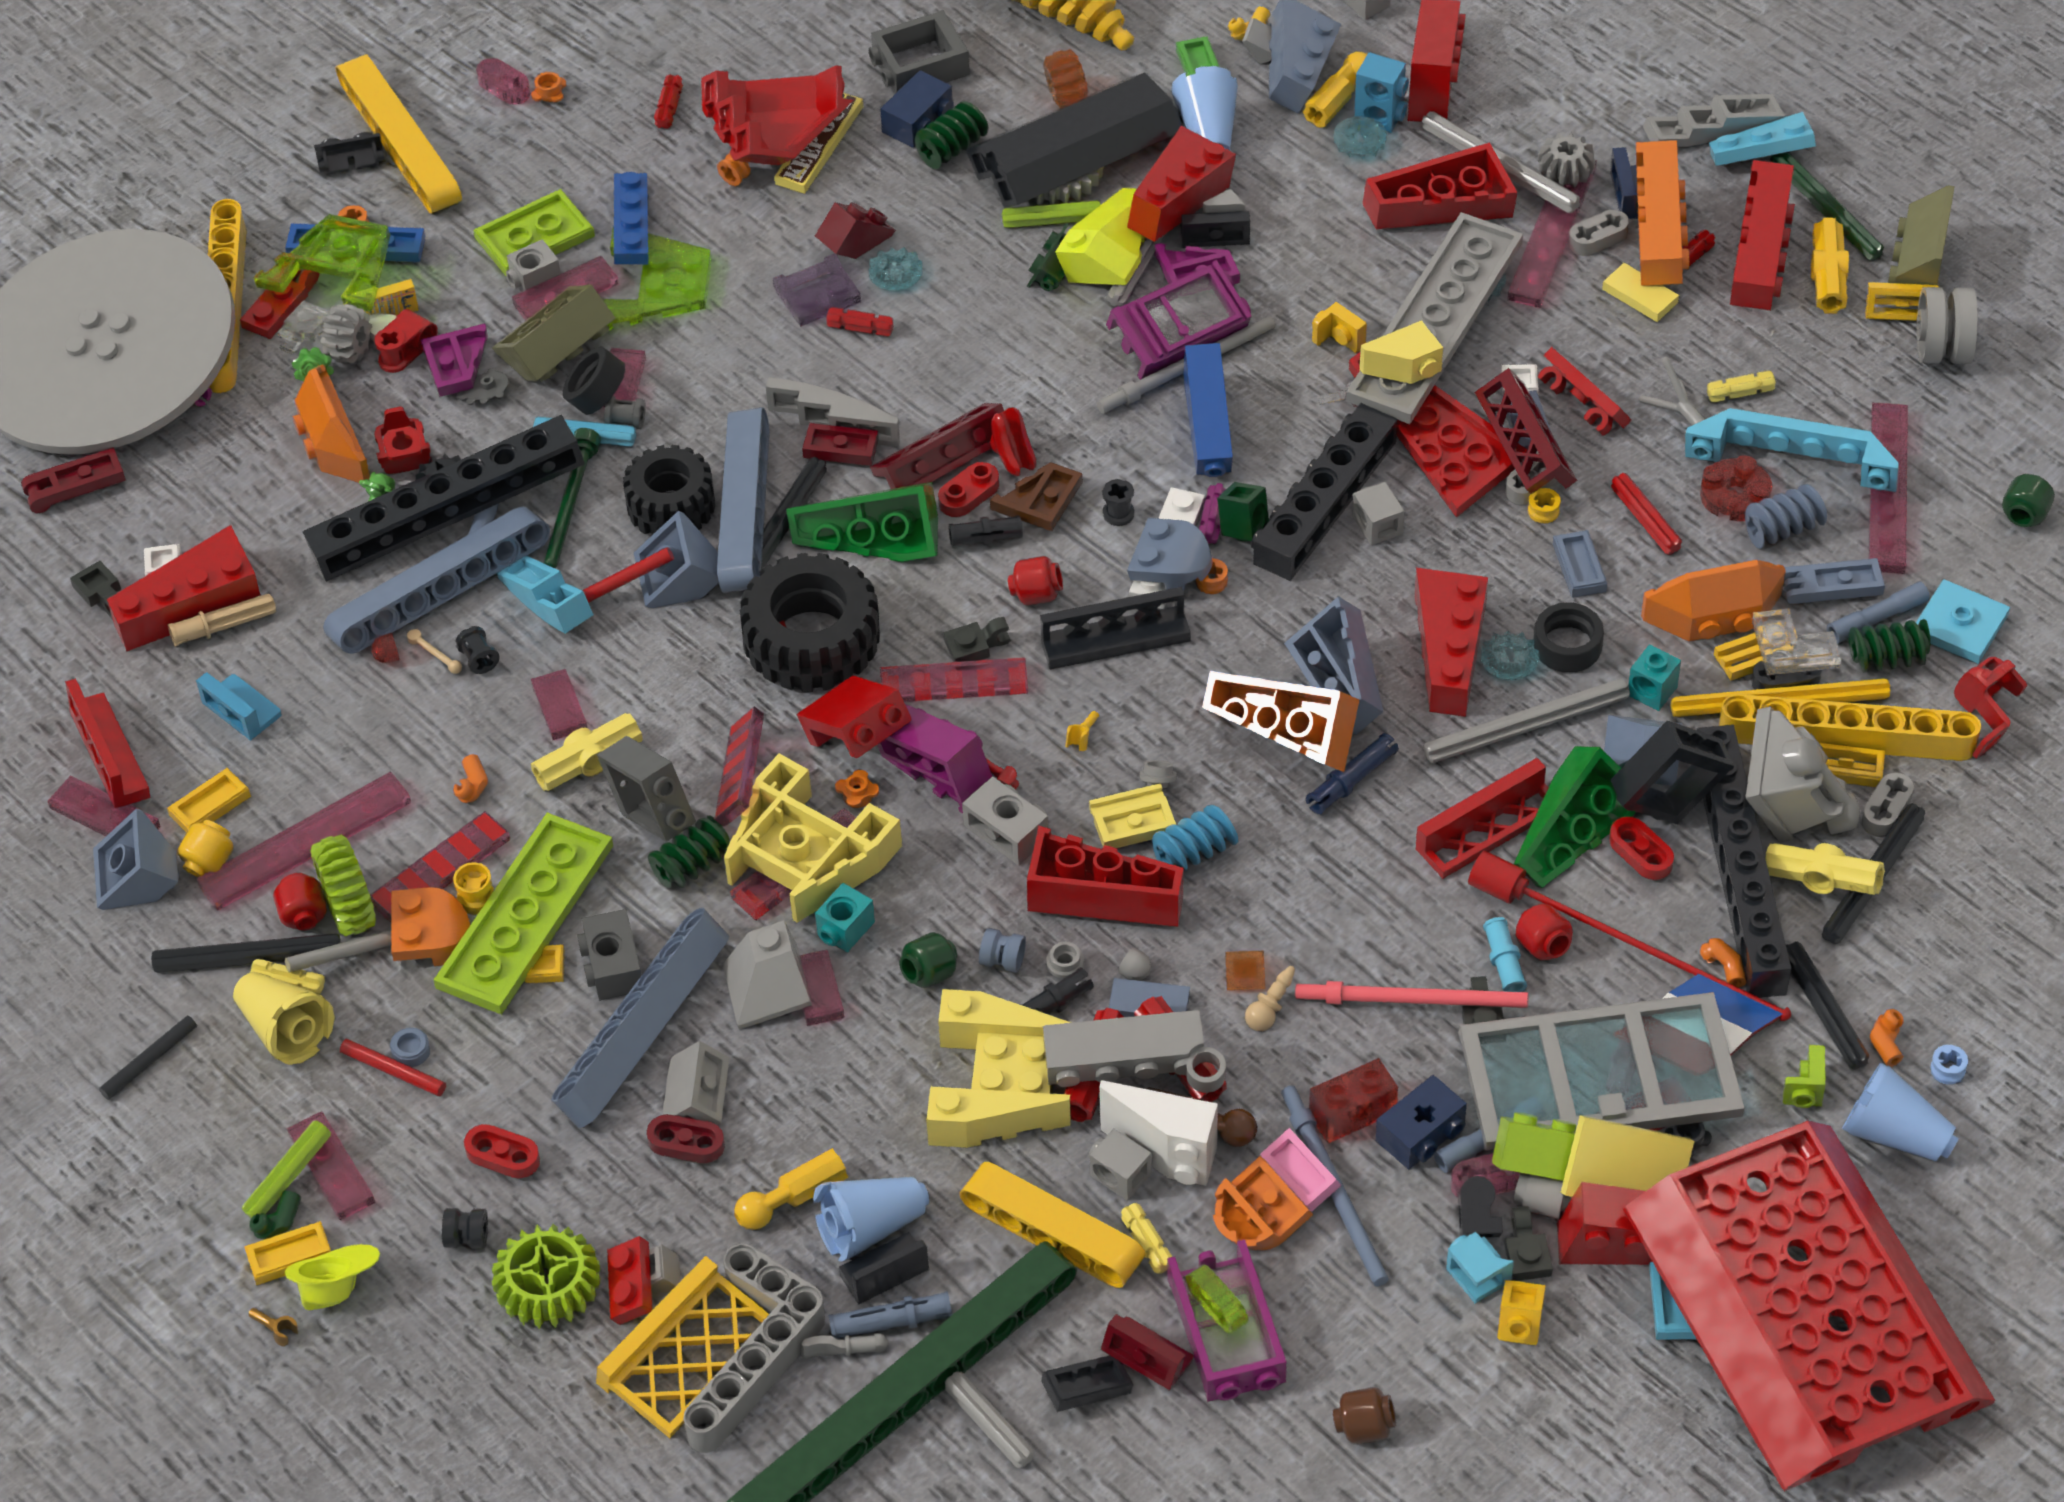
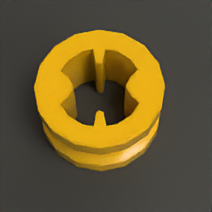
(1549, 512)

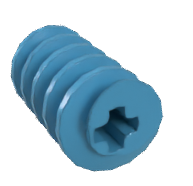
(1194, 836)

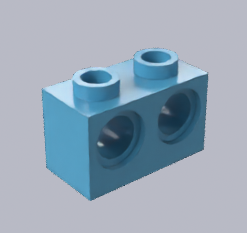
(1381, 90)

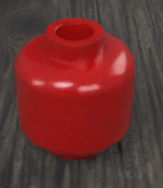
(1035, 580)
(299, 900)
(1544, 932)

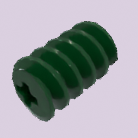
(950, 134)
(1890, 644)
(689, 851)

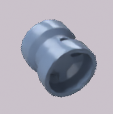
(1002, 950)

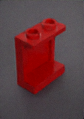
(857, 713)

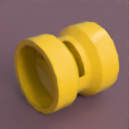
(473, 886)

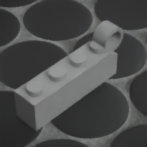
(1131, 1048)

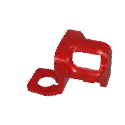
(402, 442)
(1976, 692)

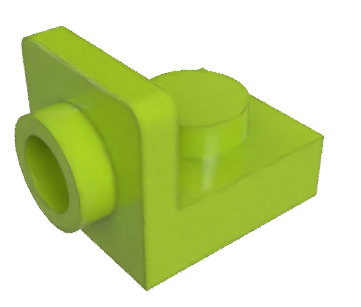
(1810, 1085)

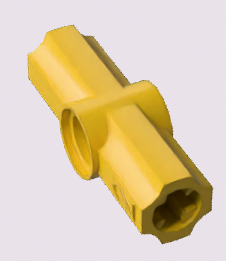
(1829, 265)

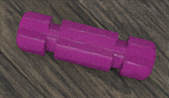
(1210, 516)

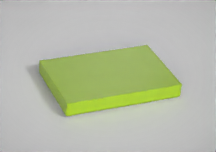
(548, 218)

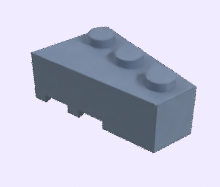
(1298, 51)
(1337, 656)

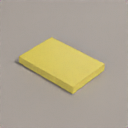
(1623, 1155)

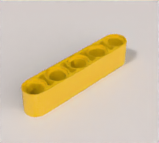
(1043, 1217)

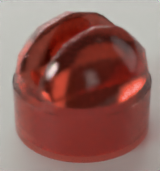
(385, 649)

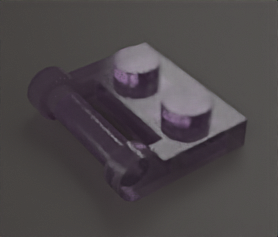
(815, 300)

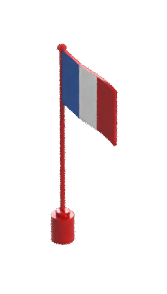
(1739, 1010)

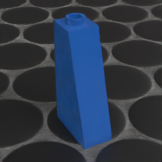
(1207, 409)

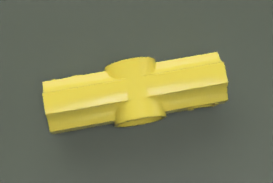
(580, 752)
(1825, 868)

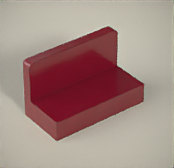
(1145, 1351)

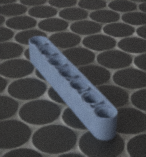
(743, 499)
(436, 579)
(640, 1018)

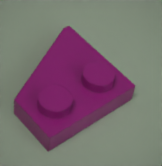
(1181, 264)
(455, 358)

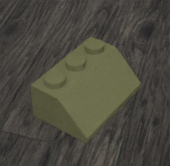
(1923, 239)
(555, 333)

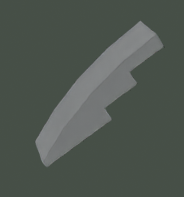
(1707, 123)
(830, 408)

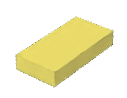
(1650, 300)

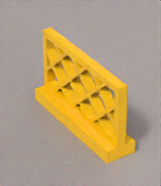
(654, 1333)

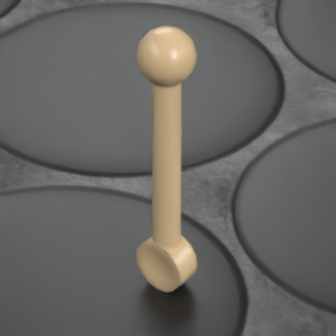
(414, 637)

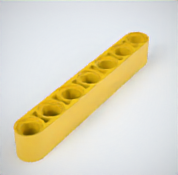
(399, 134)
(227, 250)
(1869, 726)

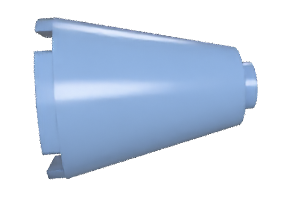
(1207, 102)
(1900, 1118)
(866, 1211)

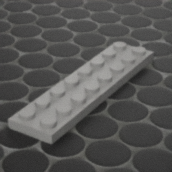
(1447, 302)

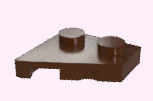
(1040, 497)

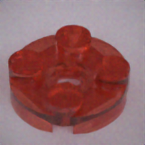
(1734, 472)

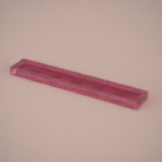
(1545, 250)
(1889, 508)
(294, 844)

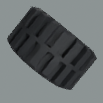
(668, 471)

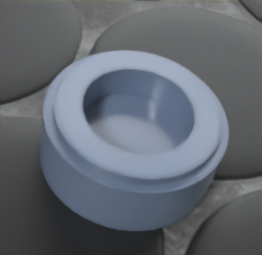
(410, 1047)

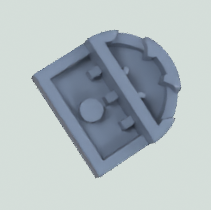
(1170, 554)

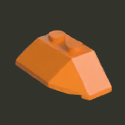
(328, 428)
(1714, 599)

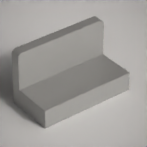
(697, 1083)

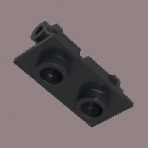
(363, 147)

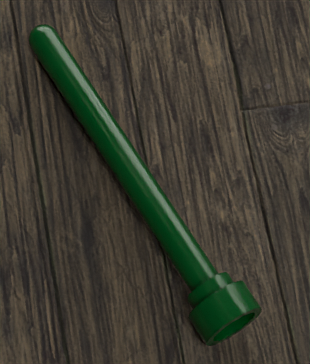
(589, 444)

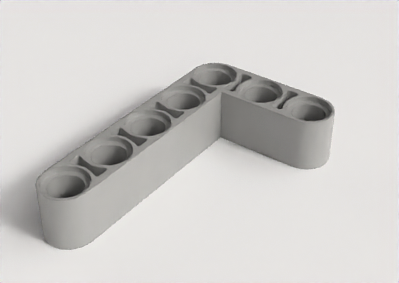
(759, 1348)

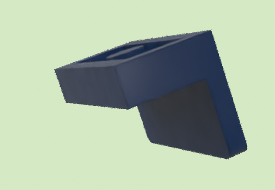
(1624, 182)

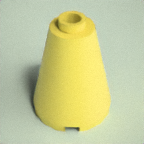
(284, 1016)

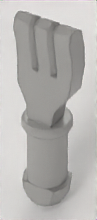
(829, 1346)

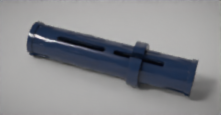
(1341, 784)

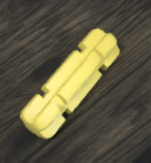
(1741, 386)
(309, 980)
(1146, 1236)

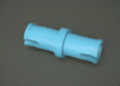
(1504, 955)

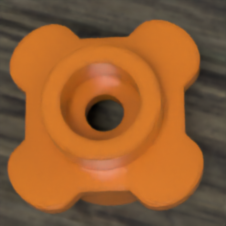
(548, 87)
(857, 797)

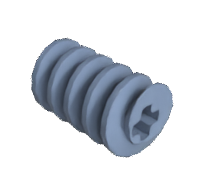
(1784, 513)

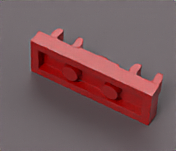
(1584, 391)

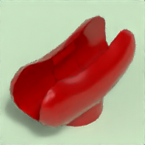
(1012, 441)

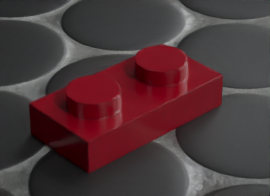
(840, 444)

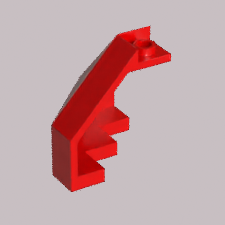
(772, 117)

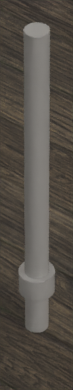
(1131, 392)

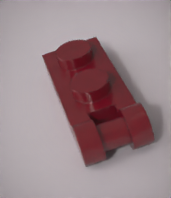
(72, 479)

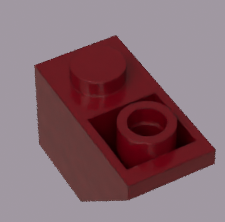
(853, 230)

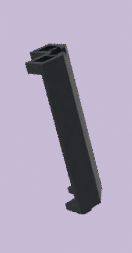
(1076, 139)

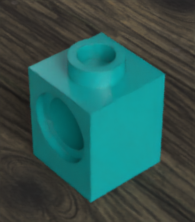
(1654, 677)
(854, 911)

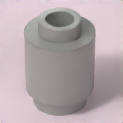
(1541, 1195)

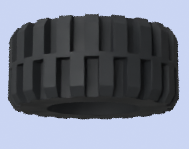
(810, 657)

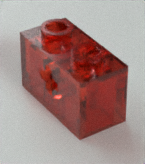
(1352, 1100)

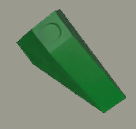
(881, 524)
(1572, 815)

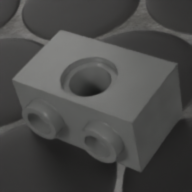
(611, 936)

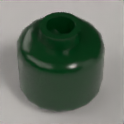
(2028, 500)
(928, 960)

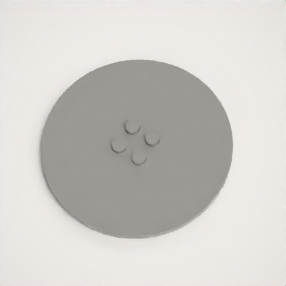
(109, 340)

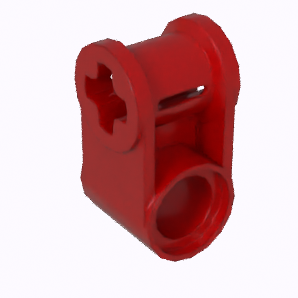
(401, 340)

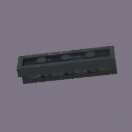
(1114, 633)

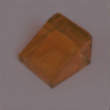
(1245, 970)

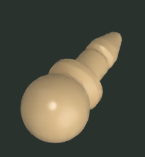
(1261, 1013)

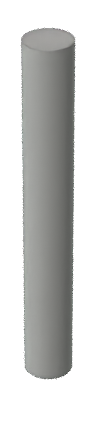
(338, 951)

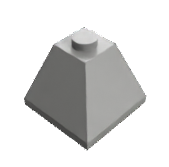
(766, 976)

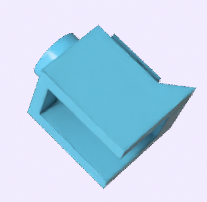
(1477, 1266)

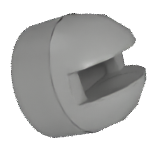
(1135, 965)

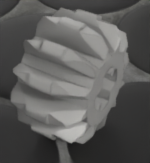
(1566, 159)
(346, 333)

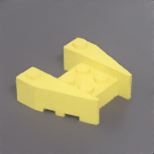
(802, 845)
(1008, 1073)

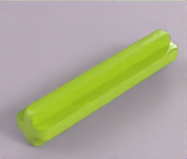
(1047, 214)
(287, 1169)

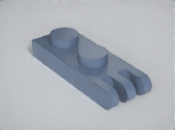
(1833, 581)

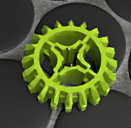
(343, 885)
(571, 1275)

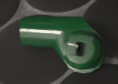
(274, 1224)

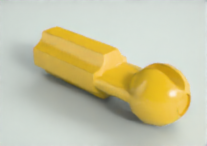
(1334, 92)
(795, 1187)

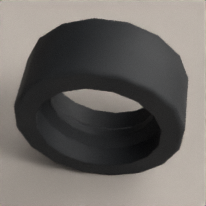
(594, 380)
(1573, 616)

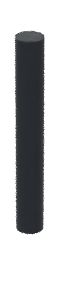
(147, 1057)

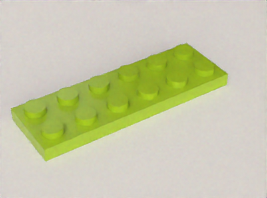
(523, 913)

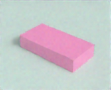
(1300, 1169)

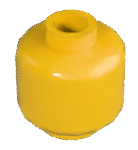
(205, 848)

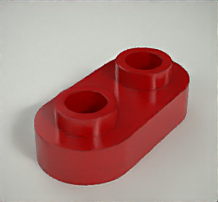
(973, 486)
(1644, 849)
(504, 1151)

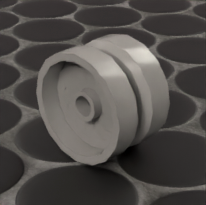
(1947, 325)

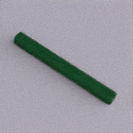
(1831, 207)

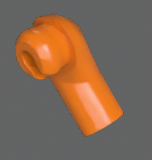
(474, 783)
(1728, 957)
(1884, 1034)

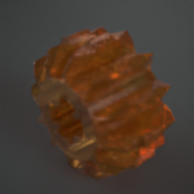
(1065, 77)

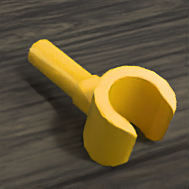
(1079, 734)

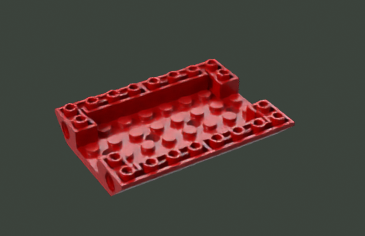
(1768, 1315)

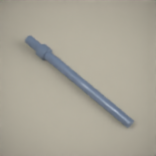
(1305, 1125)

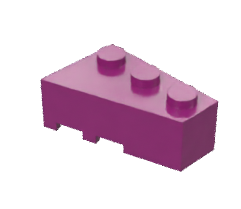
(940, 754)

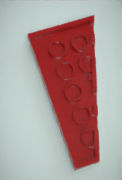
(1453, 448)

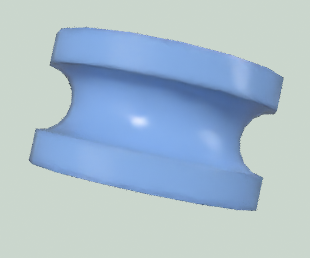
(1943, 1055)

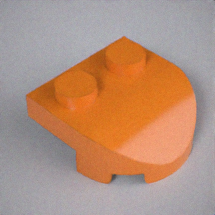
(426, 924)
(1258, 1208)

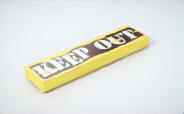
(803, 169)

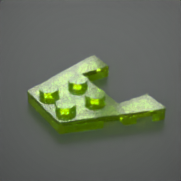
(335, 248)
(670, 283)

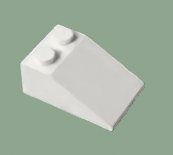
(1172, 1127)

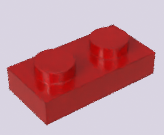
(629, 1280)

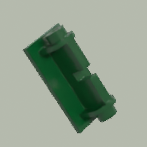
(1047, 269)

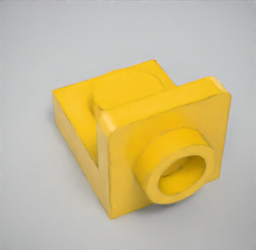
(1341, 325)
(1521, 1312)

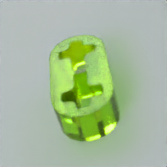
(1217, 1299)

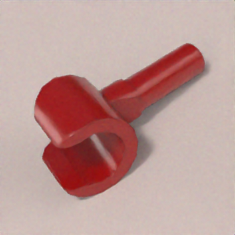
(1006, 775)

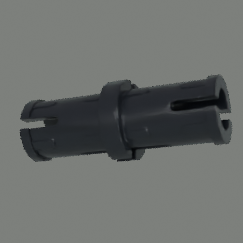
(985, 531)
(1057, 996)

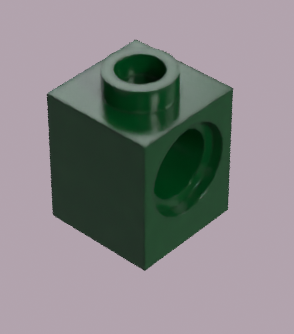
(1242, 510)

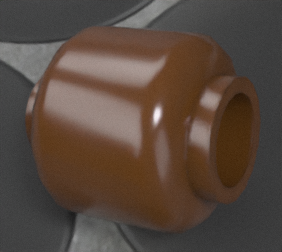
(1365, 1415)

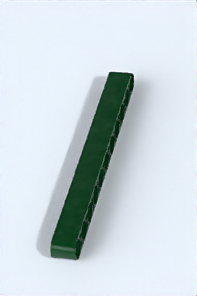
(913, 1380)

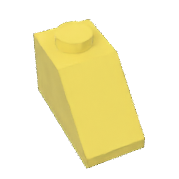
(1403, 355)

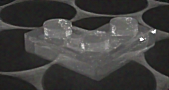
(1786, 651)

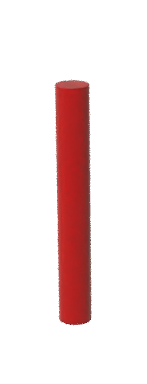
(628, 574)
(393, 1067)

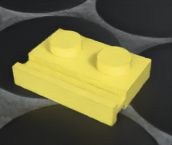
(1131, 816)

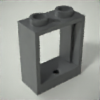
(935, 27)
(651, 788)

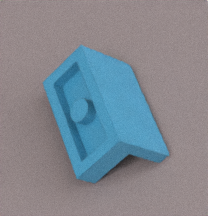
(238, 704)

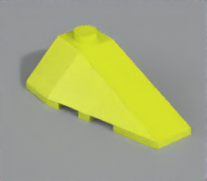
(1101, 244)

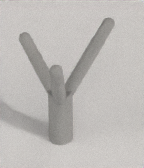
(1684, 406)

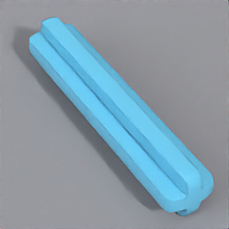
(610, 433)

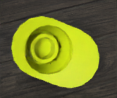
(331, 1276)

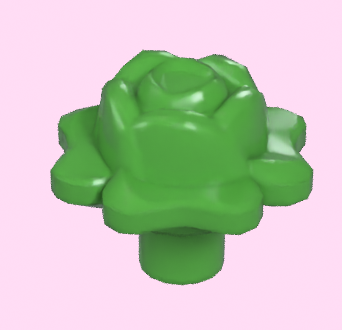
(310, 359)
(378, 485)

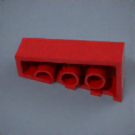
(1435, 58)
(1179, 183)
(1442, 189)
(1763, 236)
(198, 580)
(1450, 629)
(1101, 883)
(1598, 1230)

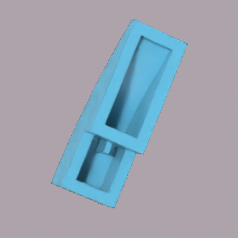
(546, 593)

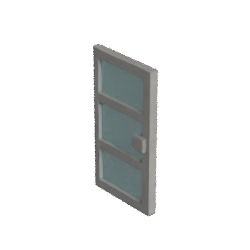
(1614, 1063)

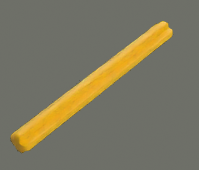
(1836, 692)

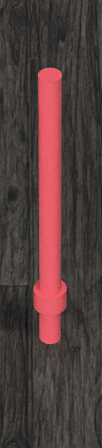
(1336, 992)

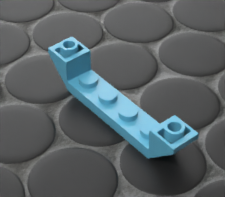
(1850, 445)

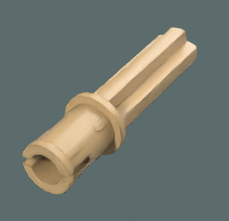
(221, 619)

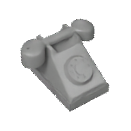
(1792, 782)

